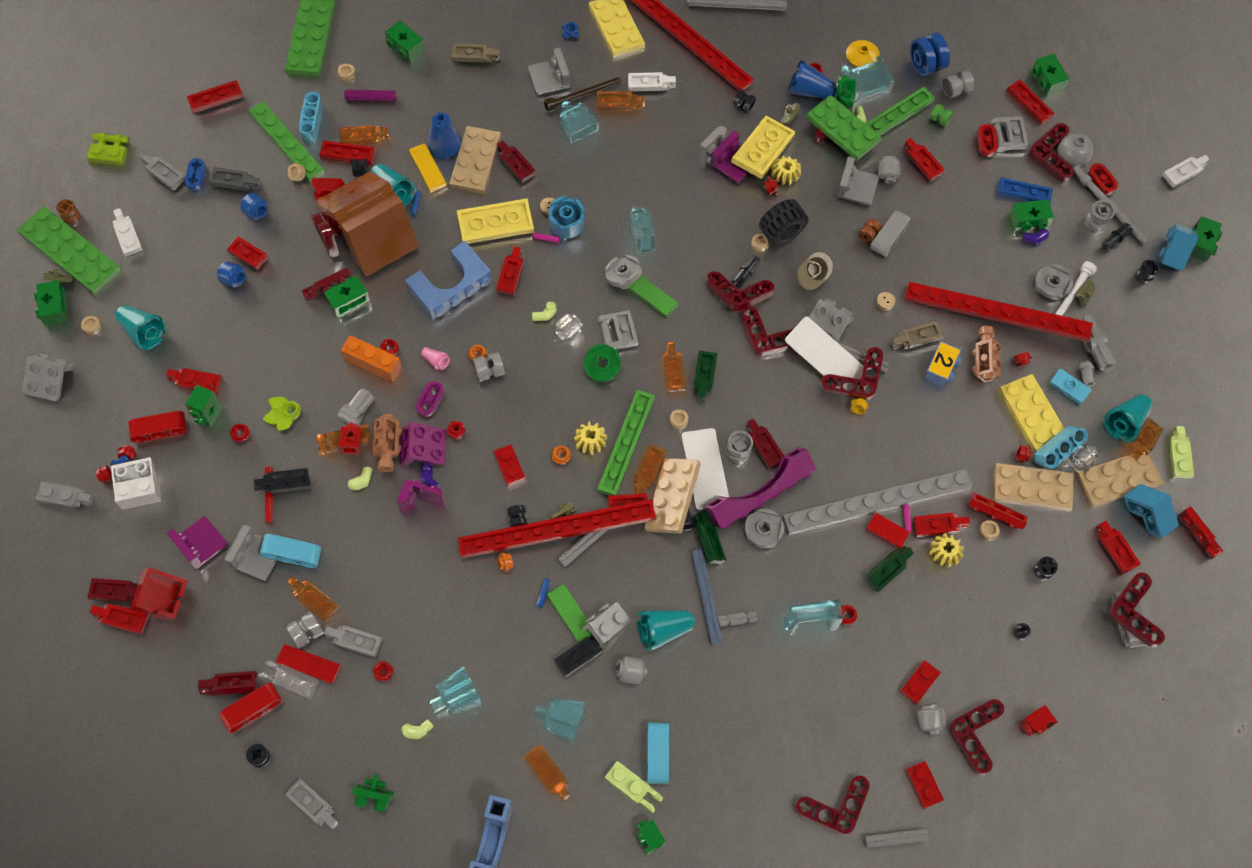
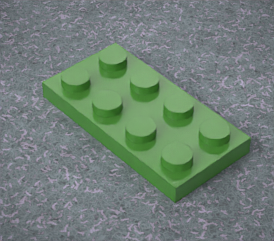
(843, 127)

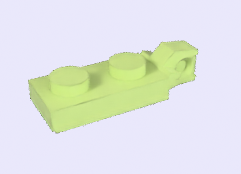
(1181, 454)

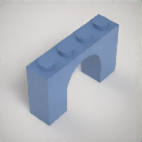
(437, 300)
(497, 821)

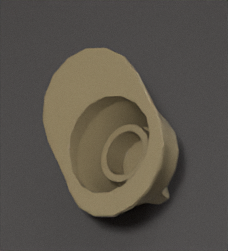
(814, 270)

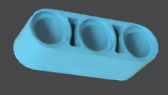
(310, 117)
(1053, 450)
(290, 551)
(658, 753)

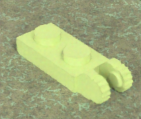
(632, 785)

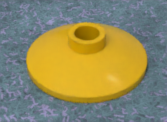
(862, 53)

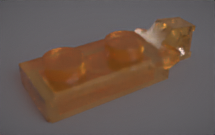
(619, 100)
(363, 134)
(674, 370)
(1146, 439)
(648, 468)
(313, 598)
(547, 772)

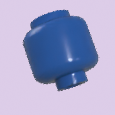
(254, 206)
(231, 274)

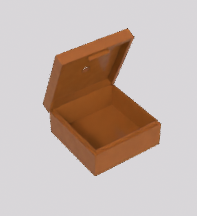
(371, 221)

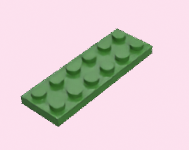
(310, 37)
(69, 250)

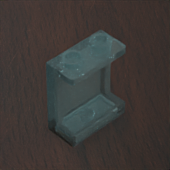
(870, 79)
(814, 611)

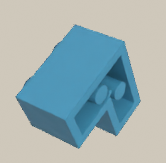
(1179, 247)
(1155, 509)

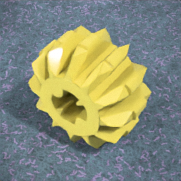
(786, 170)
(589, 443)
(942, 555)

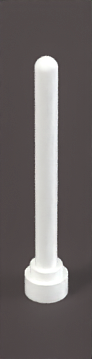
(1087, 270)

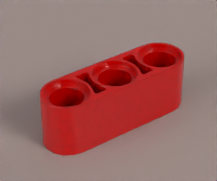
(157, 426)
(250, 707)

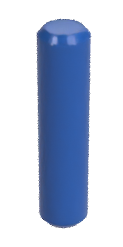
(414, 207)
(544, 589)

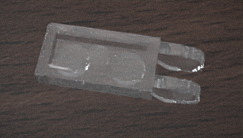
(291, 680)

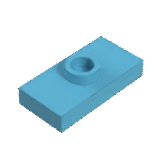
(1070, 386)

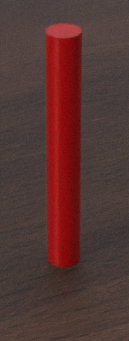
(268, 502)

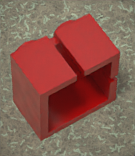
(156, 593)

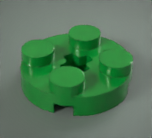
(592, 359)

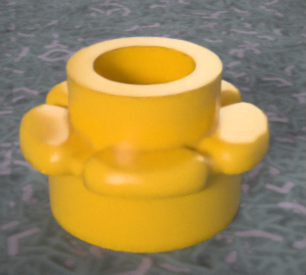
(859, 406)

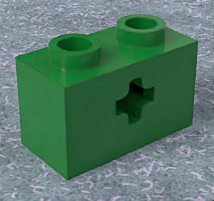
(404, 41)
(1050, 74)
(1031, 215)
(1208, 234)
(347, 296)
(50, 302)
(203, 406)

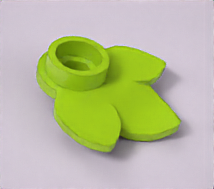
(280, 413)

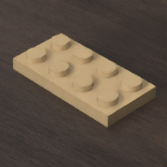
(475, 160)
(1117, 478)
(1033, 487)
(673, 495)

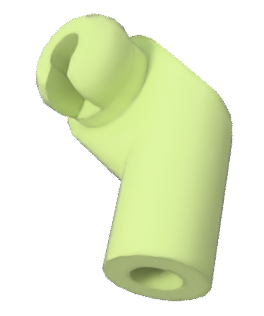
(860, 113)
(547, 314)
(361, 481)
(416, 732)

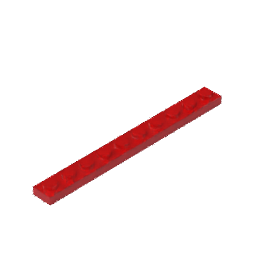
(696, 43)
(999, 311)
(556, 528)

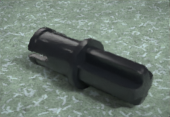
(1117, 236)
(746, 271)

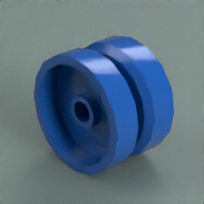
(929, 54)

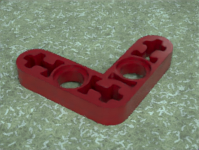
(1046, 149)
(325, 234)
(717, 283)
(762, 338)
(864, 382)
(1128, 609)
(969, 734)
(835, 815)

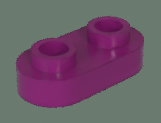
(429, 400)

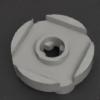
(624, 279)
(1049, 290)
(756, 536)

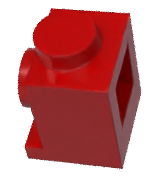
(353, 444)
(1038, 721)

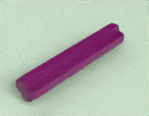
(379, 95)

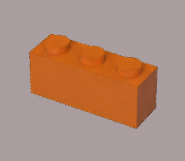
(371, 358)

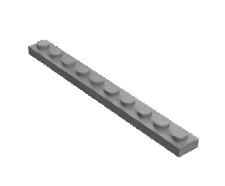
(877, 502)

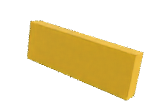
(427, 168)

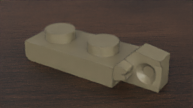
(474, 53)
(917, 336)

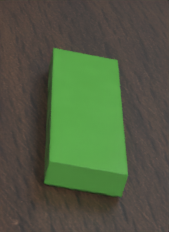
(653, 296)
(569, 612)

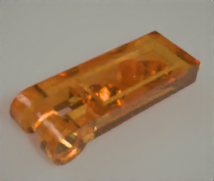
(325, 449)

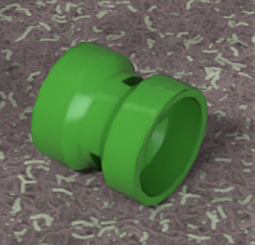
(941, 115)

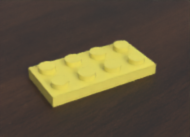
(617, 26)
(763, 147)
(495, 221)
(1031, 411)

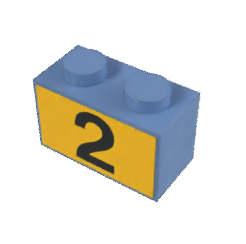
(942, 364)

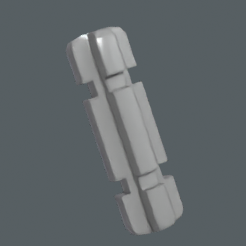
(737, 618)

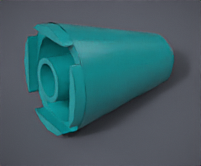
(402, 186)
(141, 326)
(1128, 418)
(661, 627)

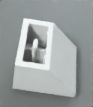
(135, 483)

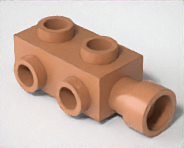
(987, 355)
(386, 441)

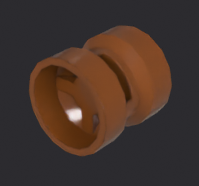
(68, 211)
(869, 231)

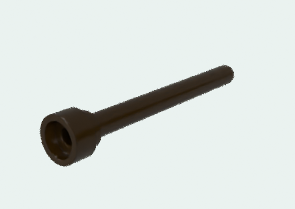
(551, 104)

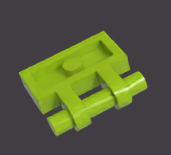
(108, 154)

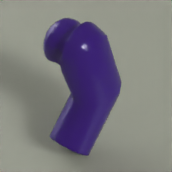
(1037, 238)
(426, 475)

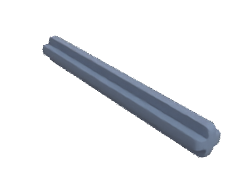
(707, 597)

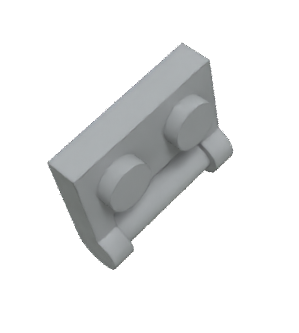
(1015, 133)
(710, 145)
(623, 327)

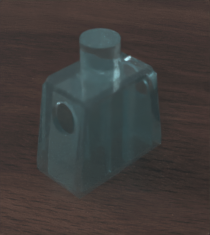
(577, 121)
(641, 221)
(456, 694)
(562, 718)

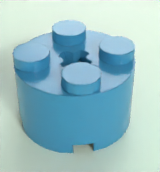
(566, 217)

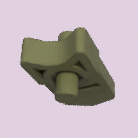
(790, 113)
(54, 275)
(1085, 292)
(564, 510)

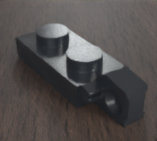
(283, 481)
(579, 655)

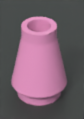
(435, 358)

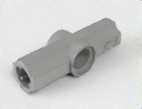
(1098, 346)

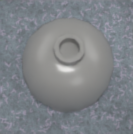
(1075, 150)

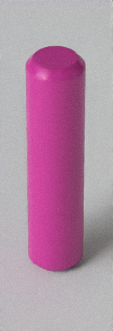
(544, 237)
(907, 517)

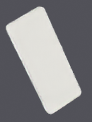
(823, 352)
(711, 481)

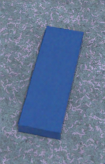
(1023, 190)

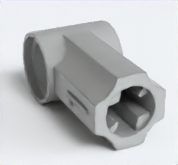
(355, 409)

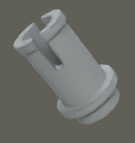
(1087, 373)

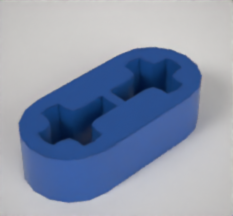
(191, 174)

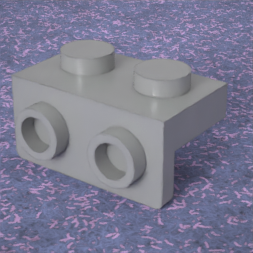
(607, 623)

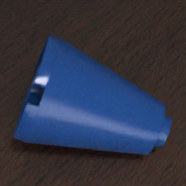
(811, 83)
(443, 137)

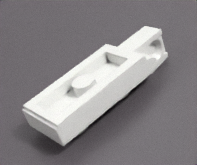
(650, 81)
(1185, 170)
(126, 234)

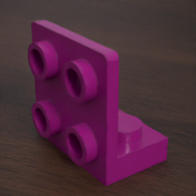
(722, 158)
(422, 444)
(414, 491)
(199, 542)

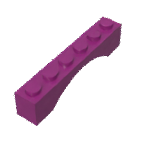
(793, 467)

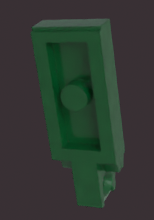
(704, 373)
(709, 539)
(889, 568)

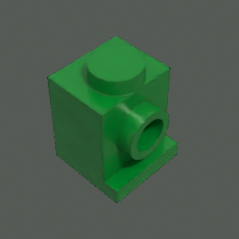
(650, 836)

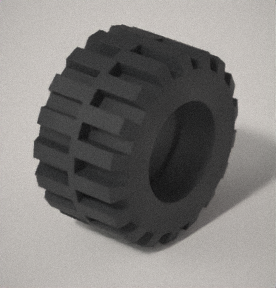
(783, 222)

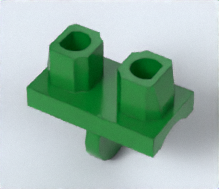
(846, 91)
(364, 792)

